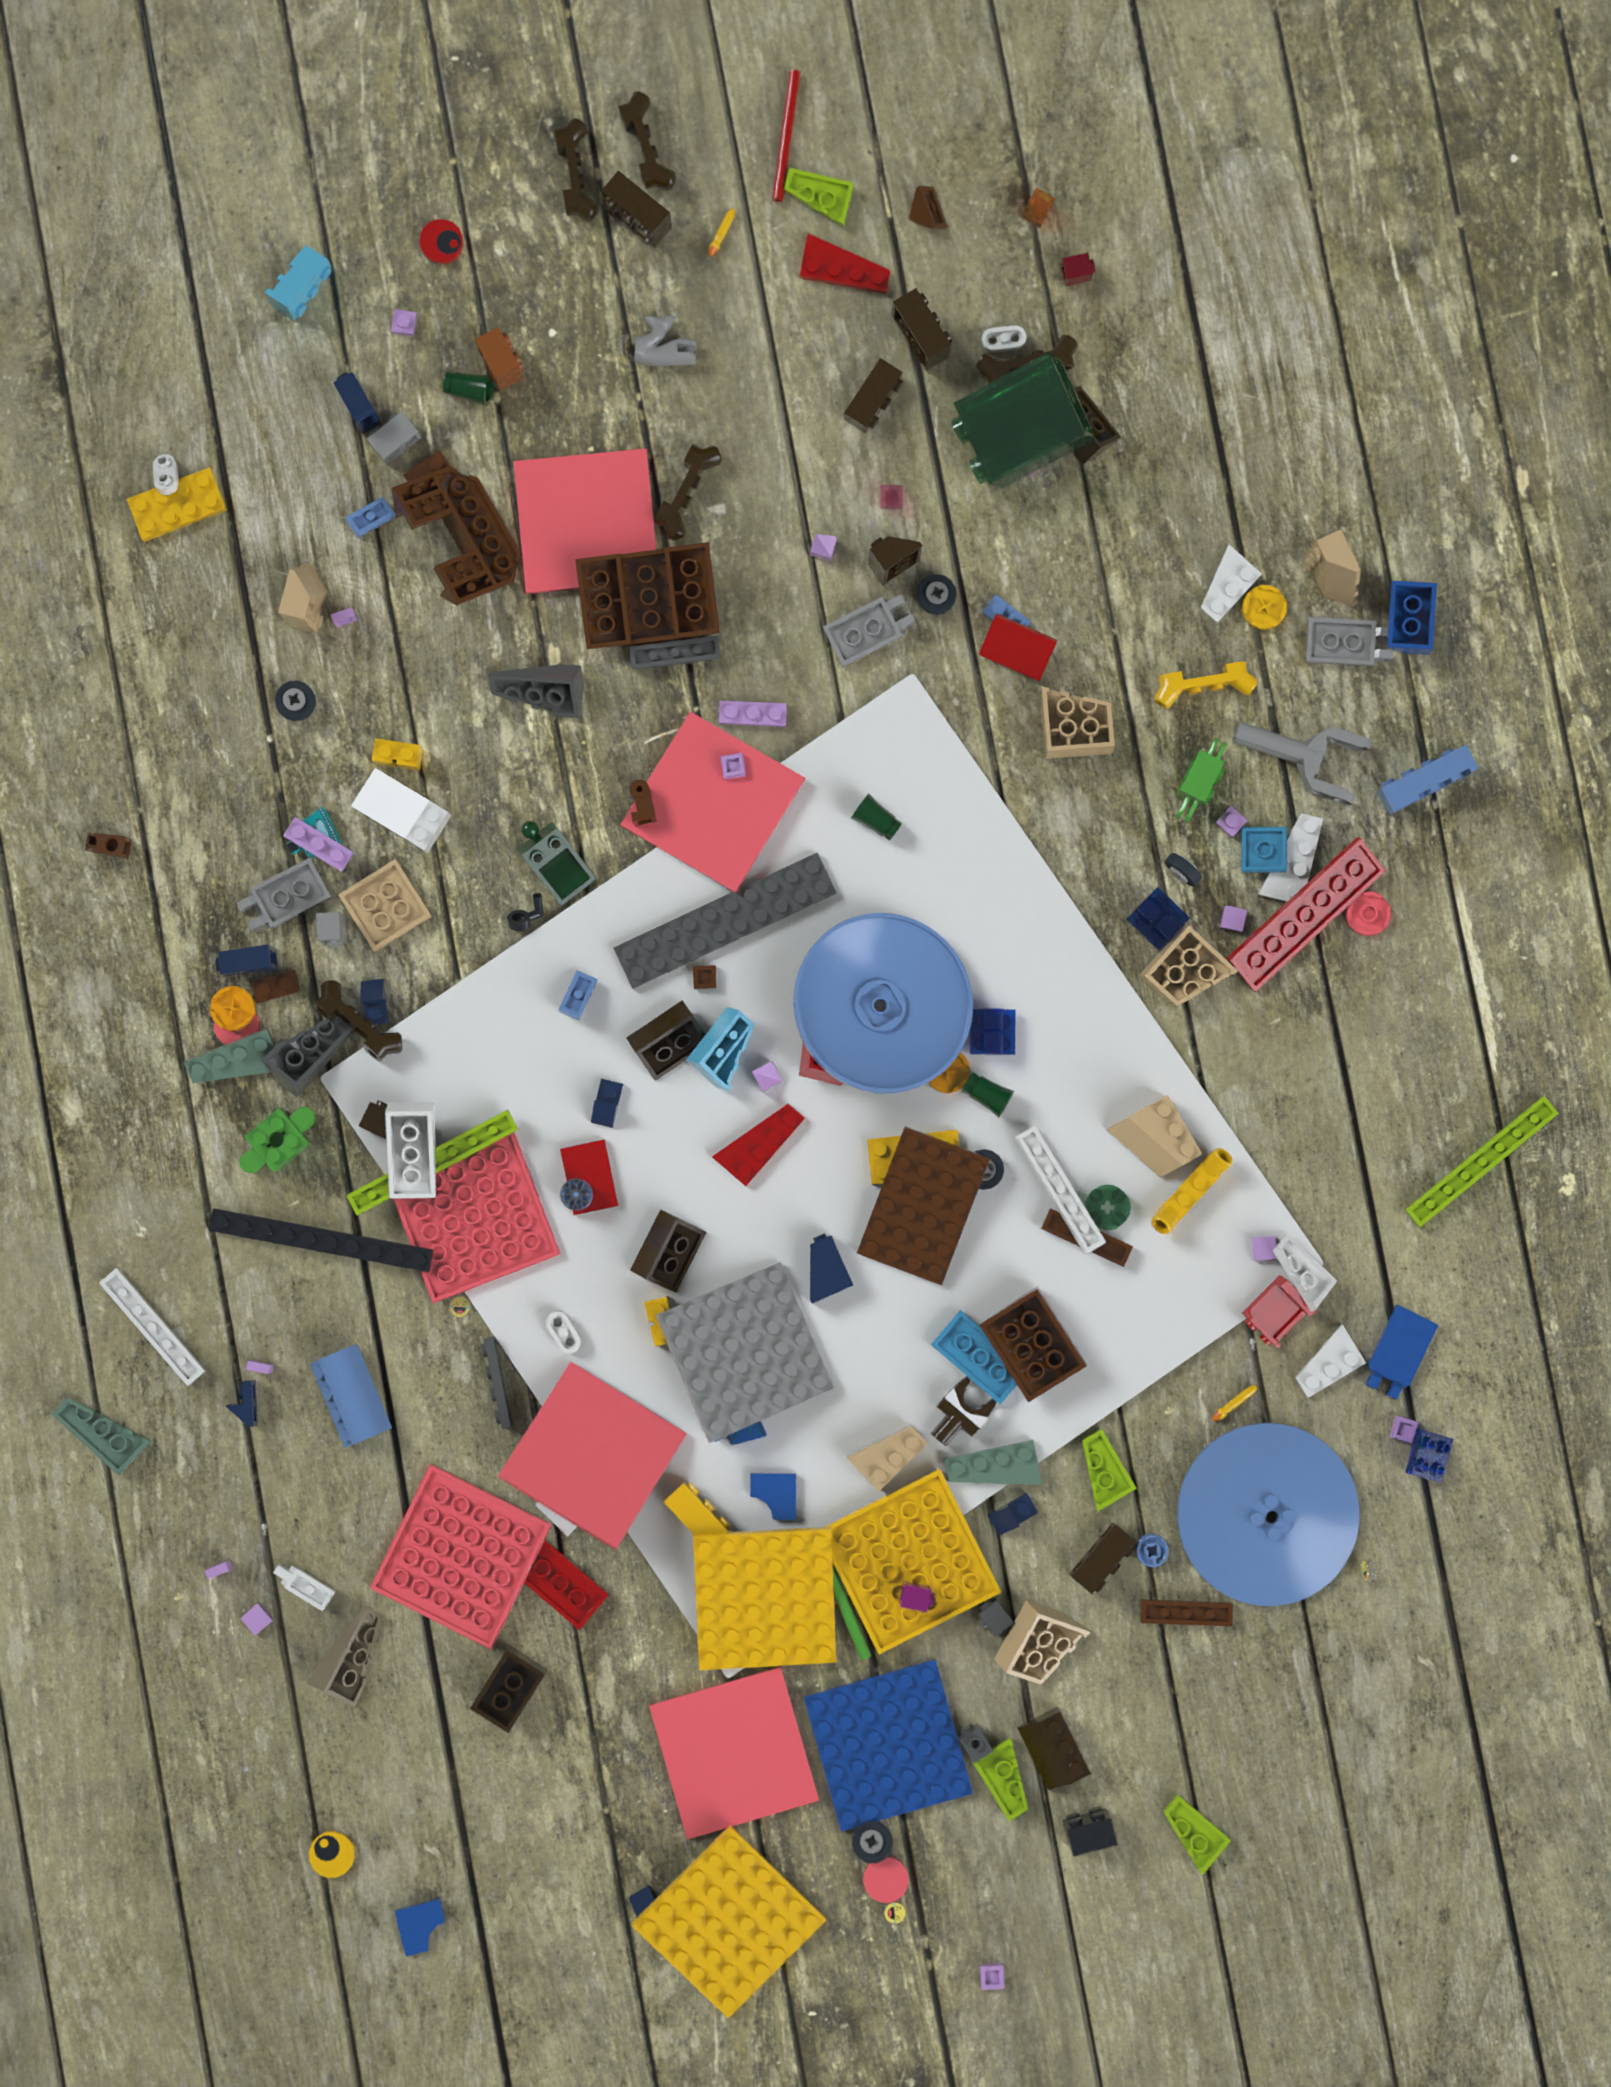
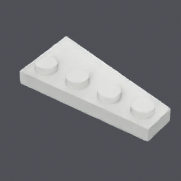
(1300, 856)

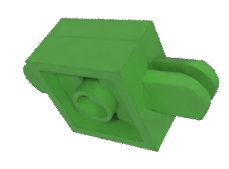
(1199, 779)
(277, 1140)

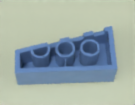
(1427, 779)

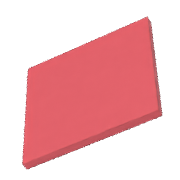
(580, 511)
(711, 820)
(481, 1221)
(592, 1455)
(461, 1556)
(734, 1752)

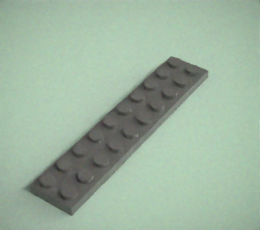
(724, 920)

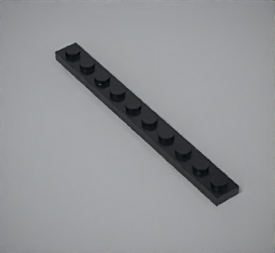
(321, 1240)

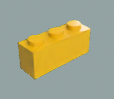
(694, 1512)

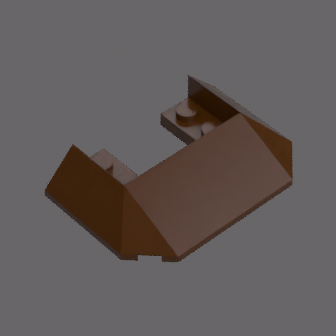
(486, 545)

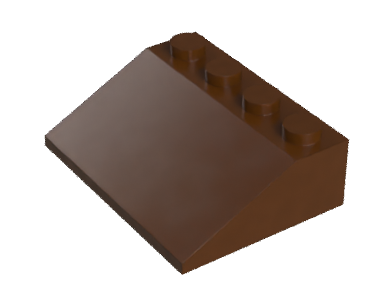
(1033, 1344)

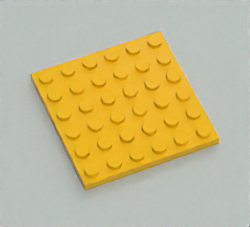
(912, 1538)
(764, 1598)
(728, 1921)

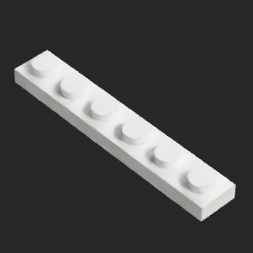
(1060, 1190)
(152, 1326)

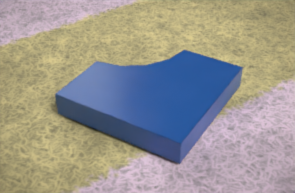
(777, 1491)
(417, 1923)

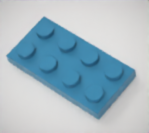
(974, 1355)

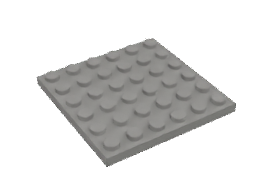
(744, 1352)

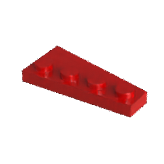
(839, 267)
(756, 1147)

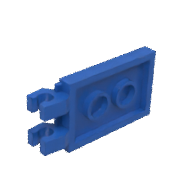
(1400, 1350)

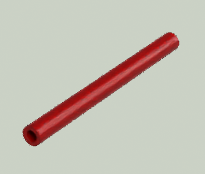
(786, 135)

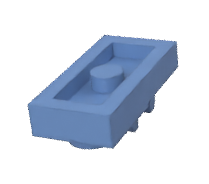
(370, 517)
(1002, 608)
(578, 995)

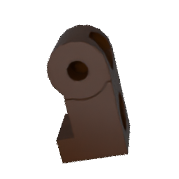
(644, 803)
(108, 845)

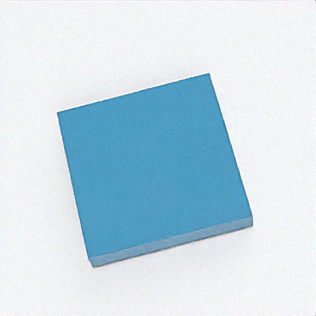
(1264, 850)

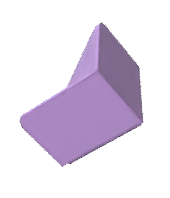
(823, 546)
(767, 1076)

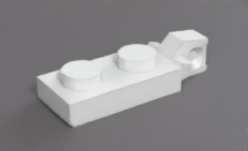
(305, 1586)

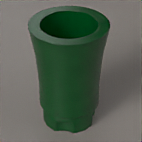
(469, 387)
(876, 817)
(988, 1093)

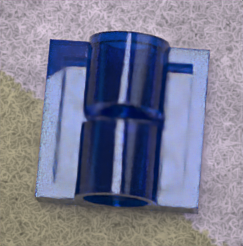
(1157, 918)
(992, 1032)
(1429, 1455)

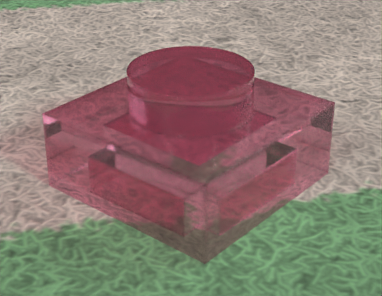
(891, 497)

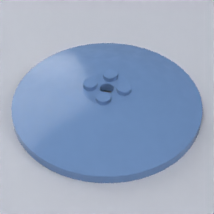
(923, 997)
(1226, 1508)

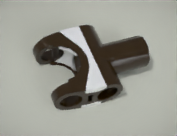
(960, 1415)

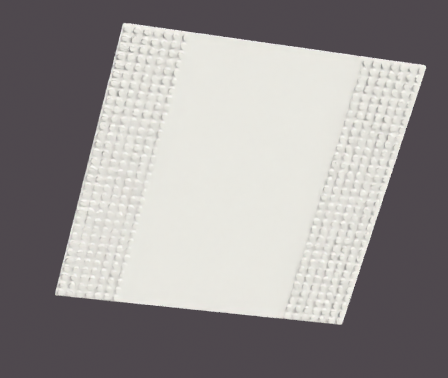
(1078, 1067)

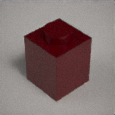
(1077, 269)

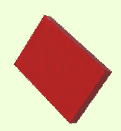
(1017, 647)
(592, 1165)

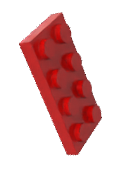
(564, 1586)

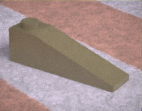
(345, 1663)

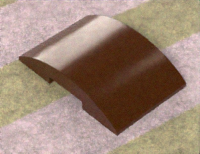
(647, 596)

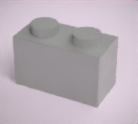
(393, 437)
(331, 929)

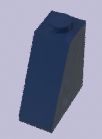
(357, 402)
(247, 960)
(827, 1269)

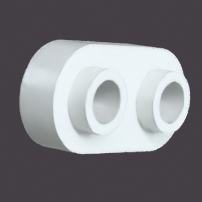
(1003, 338)
(165, 474)
(563, 1332)

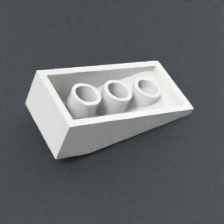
(401, 810)
(411, 1150)

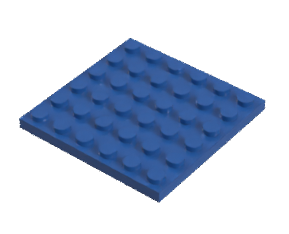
(888, 1744)

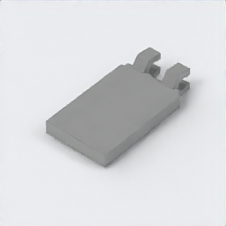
(867, 629)
(1345, 642)
(285, 896)

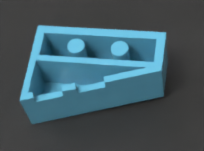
(299, 283)
(721, 1047)

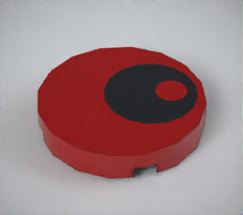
(441, 241)

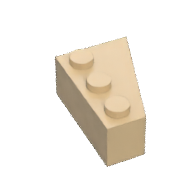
(886, 1457)

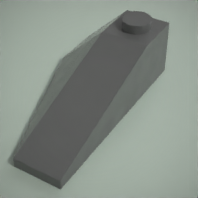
(549, 687)
(302, 1058)

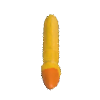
(715, 244)
(1222, 1412)

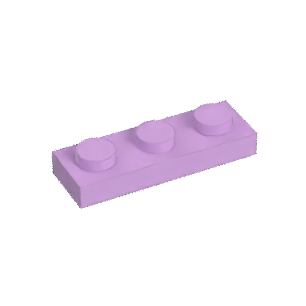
(752, 713)
(318, 844)

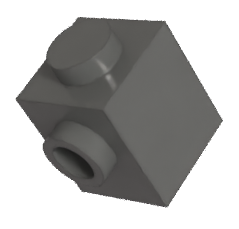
(994, 1617)
(975, 1742)

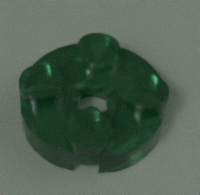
(1116, 1198)

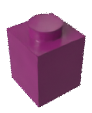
(916, 1596)

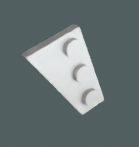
(1229, 584)
(1304, 1271)
(1332, 1362)

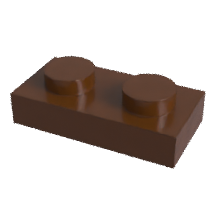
(433, 463)
(276, 986)

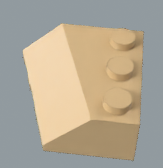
(1334, 568)
(303, 599)
(1075, 725)
(1185, 967)
(1157, 1137)
(1038, 1642)

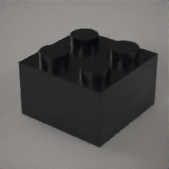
(1089, 1831)

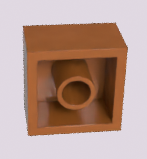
(498, 356)

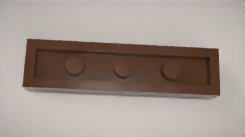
(1112, 1250)
(1186, 1612)

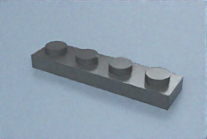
(674, 653)
(495, 1373)

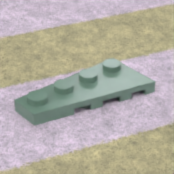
(233, 1059)
(104, 1437)
(999, 1465)

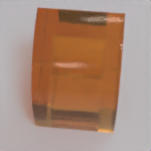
(1038, 208)

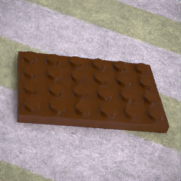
(923, 1205)

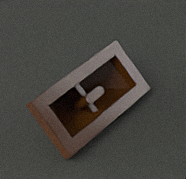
(926, 209)

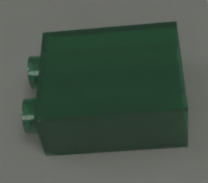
(1022, 421)

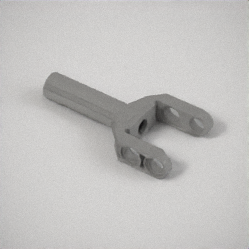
(1305, 754)

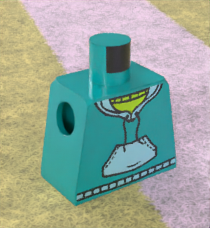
(322, 822)

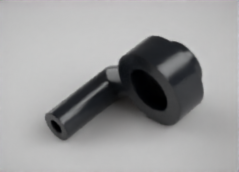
(520, 919)

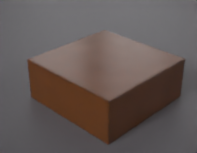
(704, 977)

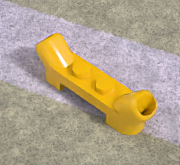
(1233, 674)
(1191, 1190)

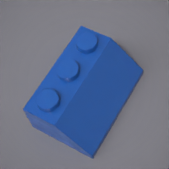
(1412, 617)

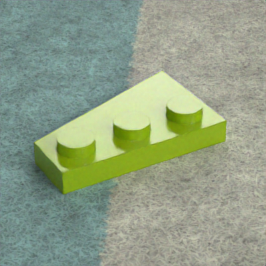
(821, 193)
(1105, 1470)
(1003, 1779)
(1198, 1835)

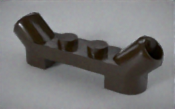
(566, 141)
(650, 171)
(995, 368)
(670, 514)
(376, 1043)

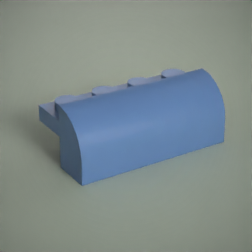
(350, 1395)

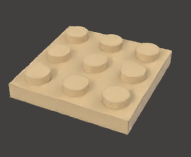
(385, 905)

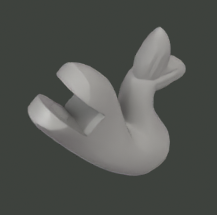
(670, 354)

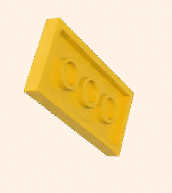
(191, 502)
(882, 1151)

